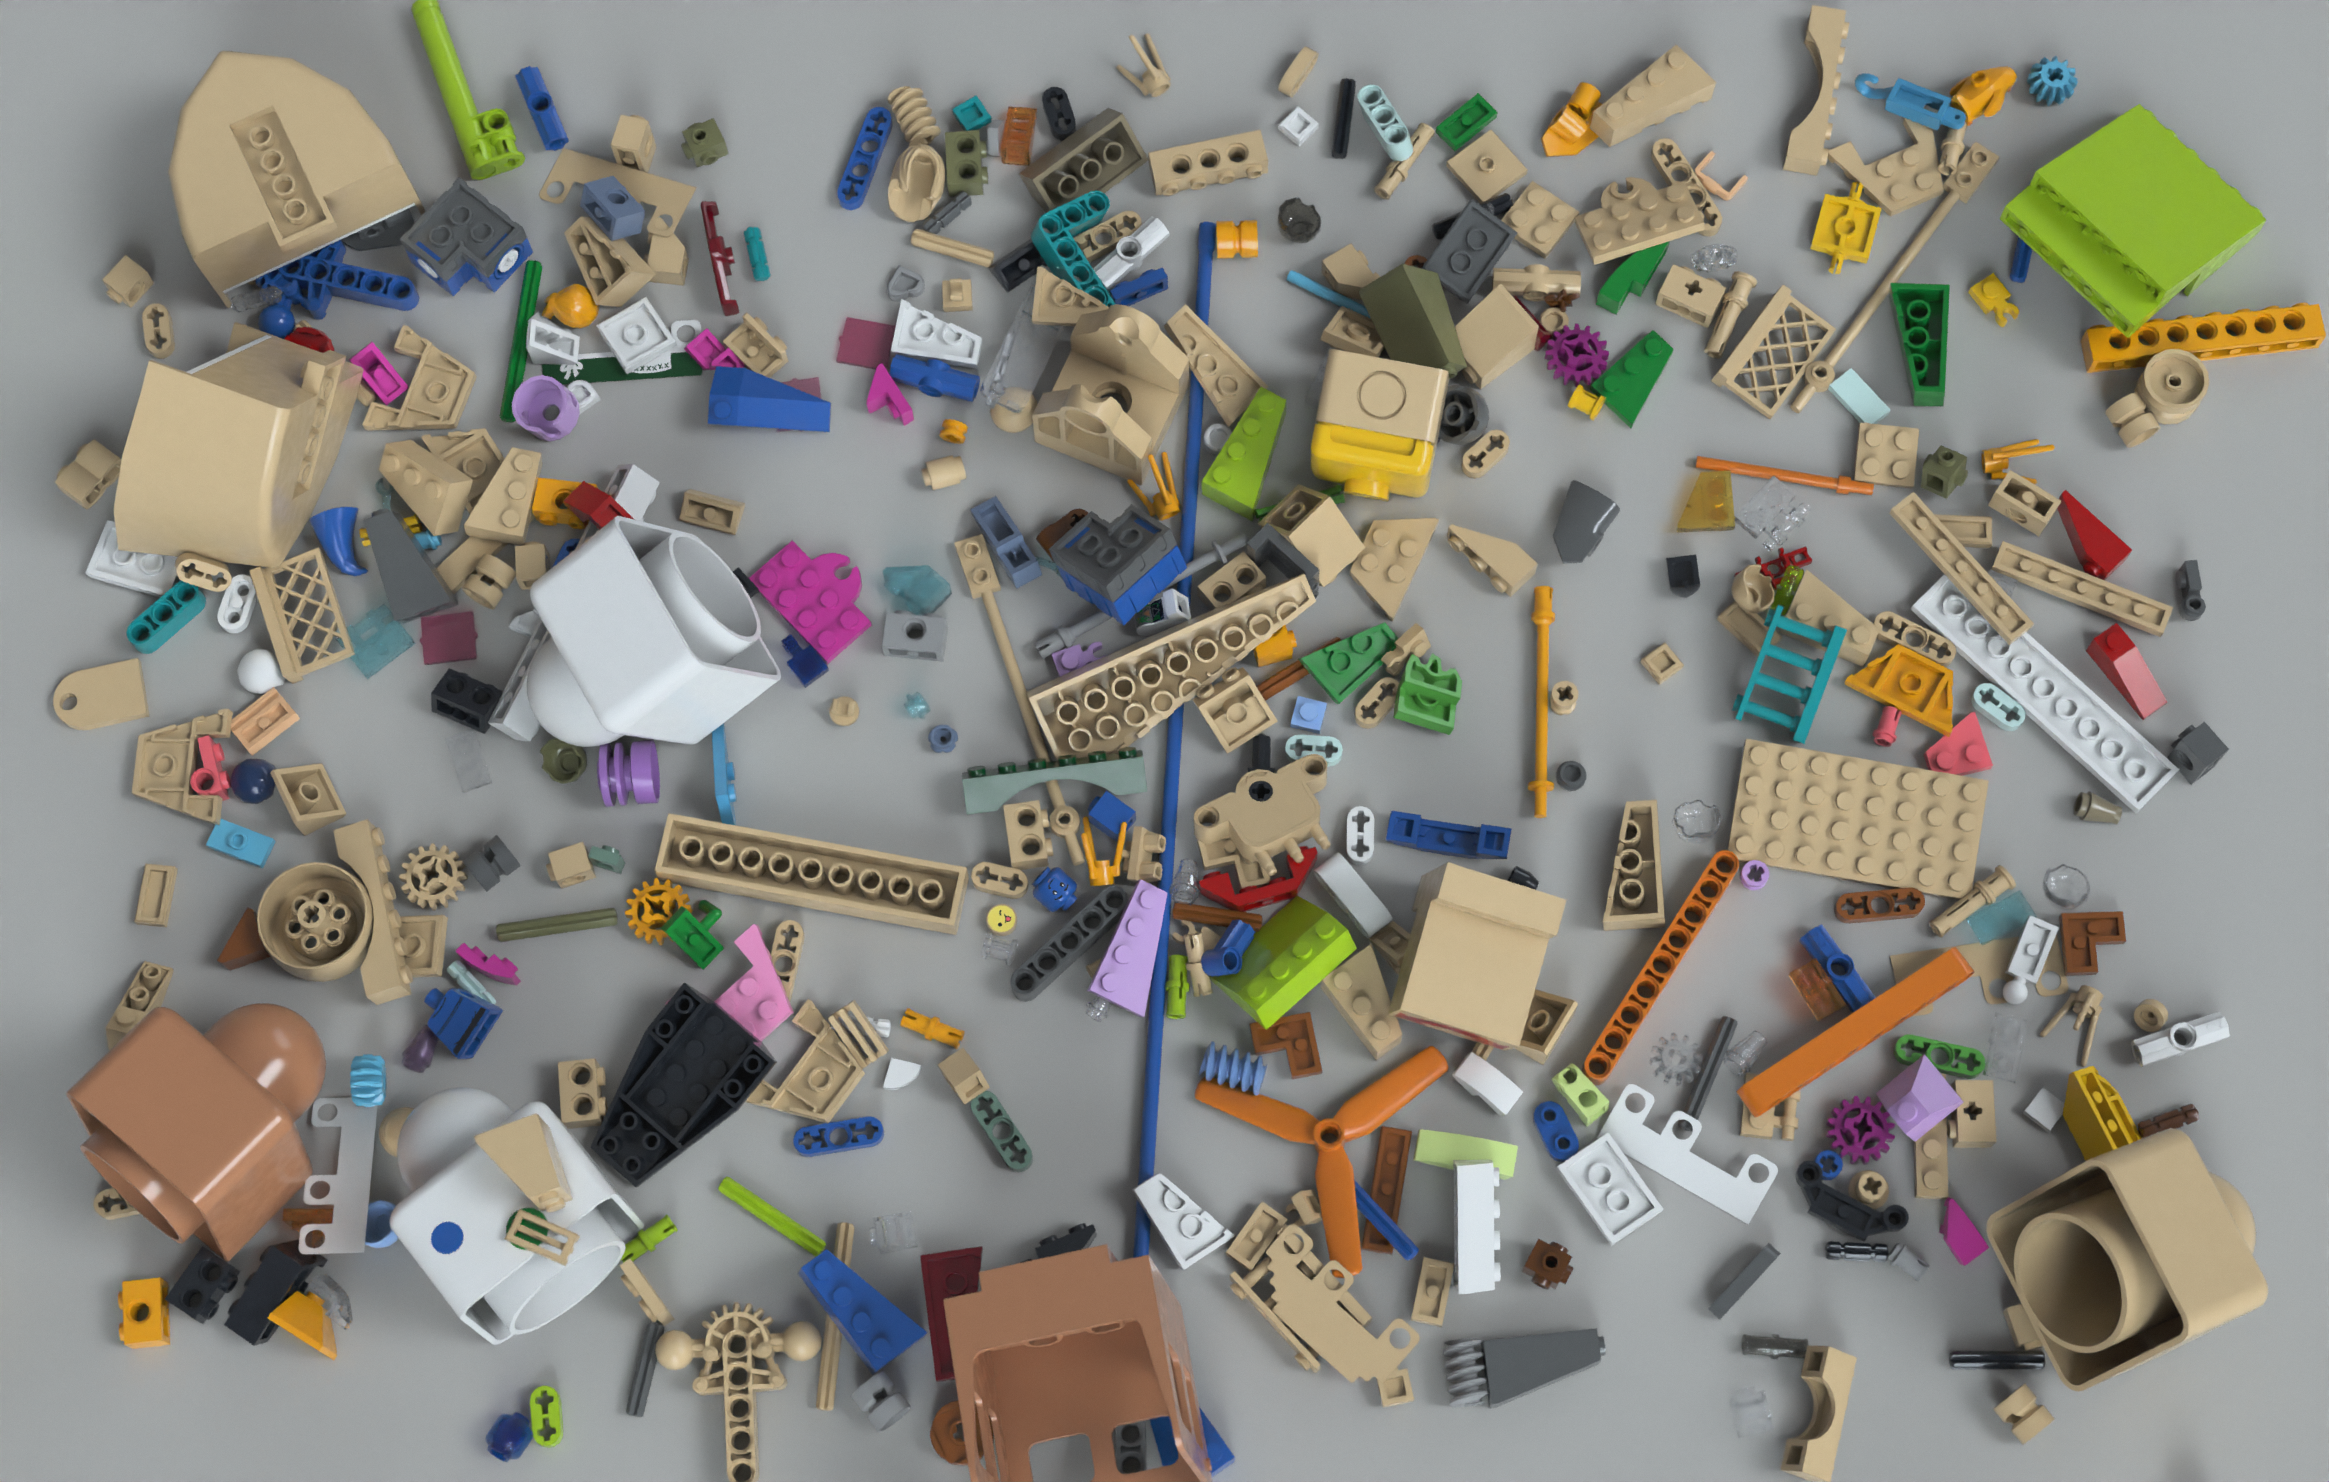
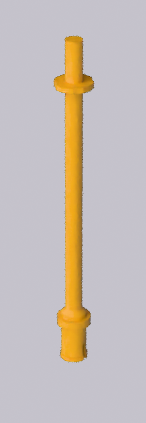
(1543, 619)

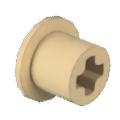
(1869, 1189)

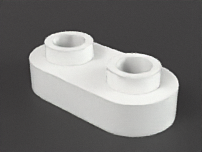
(237, 605)

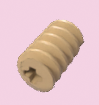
(913, 115)

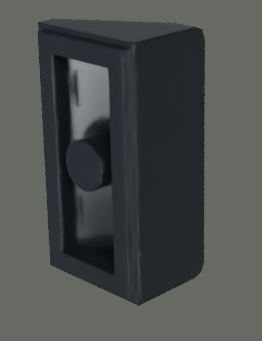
(1017, 266)

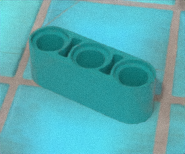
(162, 631)

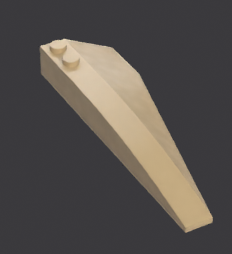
(1137, 687)

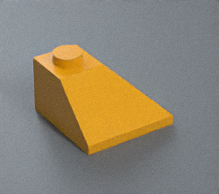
(307, 1320)

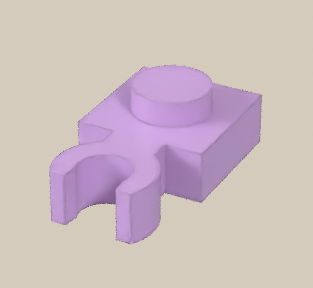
(1073, 658)

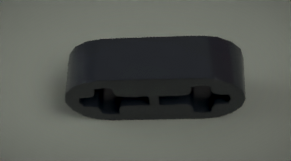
(1064, 112)

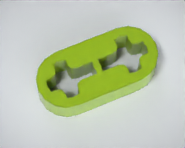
(554, 1415)

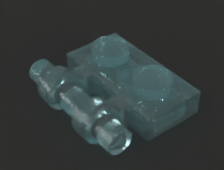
(382, 646)

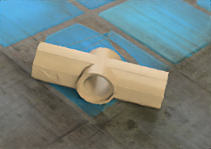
(1536, 281)

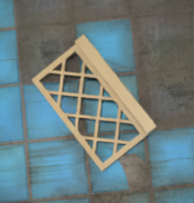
(1752, 339)
(281, 629)

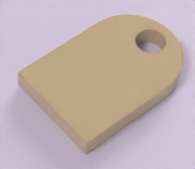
(103, 695)

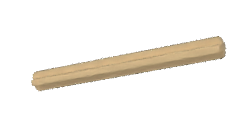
(832, 1334)

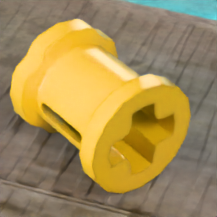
(1586, 402)

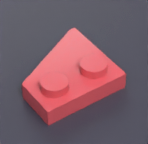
(1962, 751)

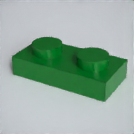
(1466, 122)

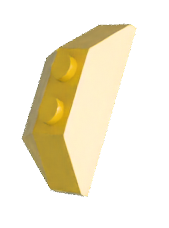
(2097, 1114)

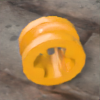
(953, 431)

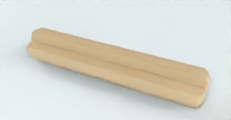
(952, 248)

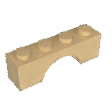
(1829, 1379)

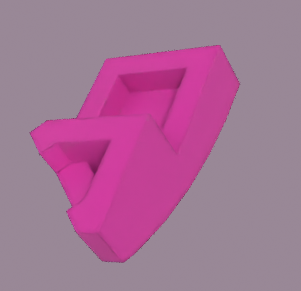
(711, 353)
(1961, 1234)

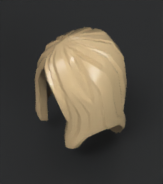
(916, 183)

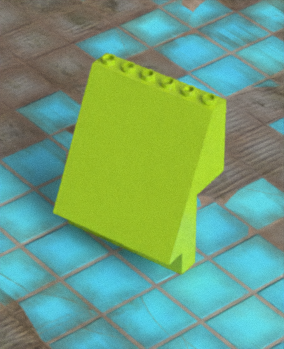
(2132, 218)

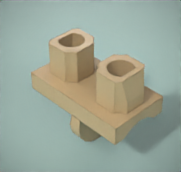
(1138, 855)

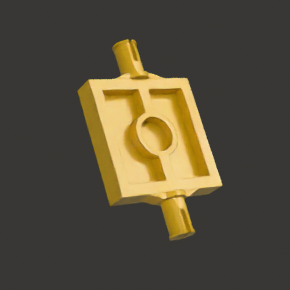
(1845, 228)

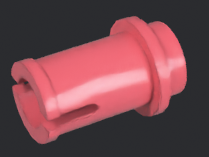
(1885, 733)

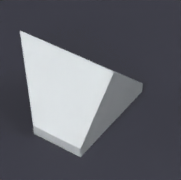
(550, 343)

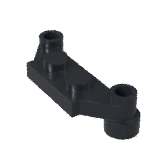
(1843, 1210)

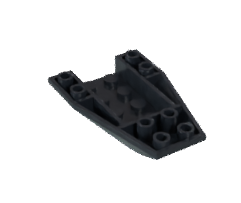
(680, 1085)

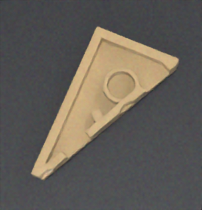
(1060, 302)

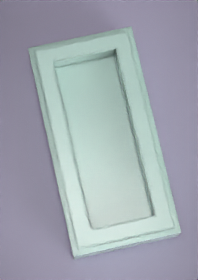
(1858, 398)

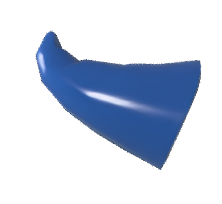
(335, 532)

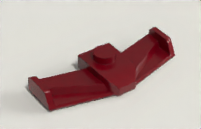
(720, 257)

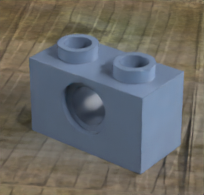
(612, 208)

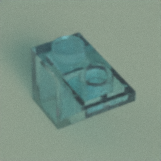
(919, 586)

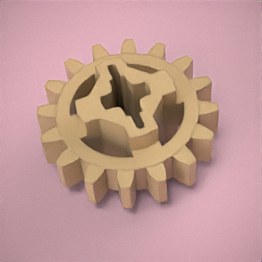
(436, 865)

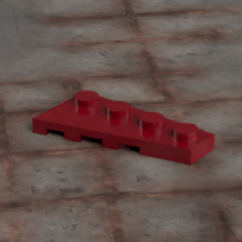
(945, 1277)

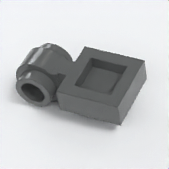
(2190, 584)

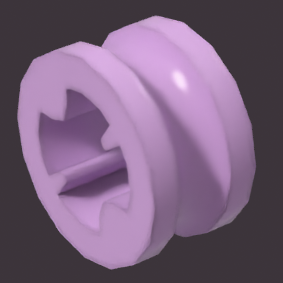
(1757, 865)

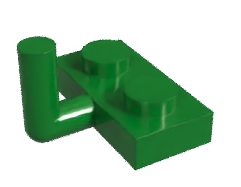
(693, 935)

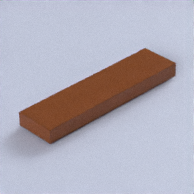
(1387, 1183)

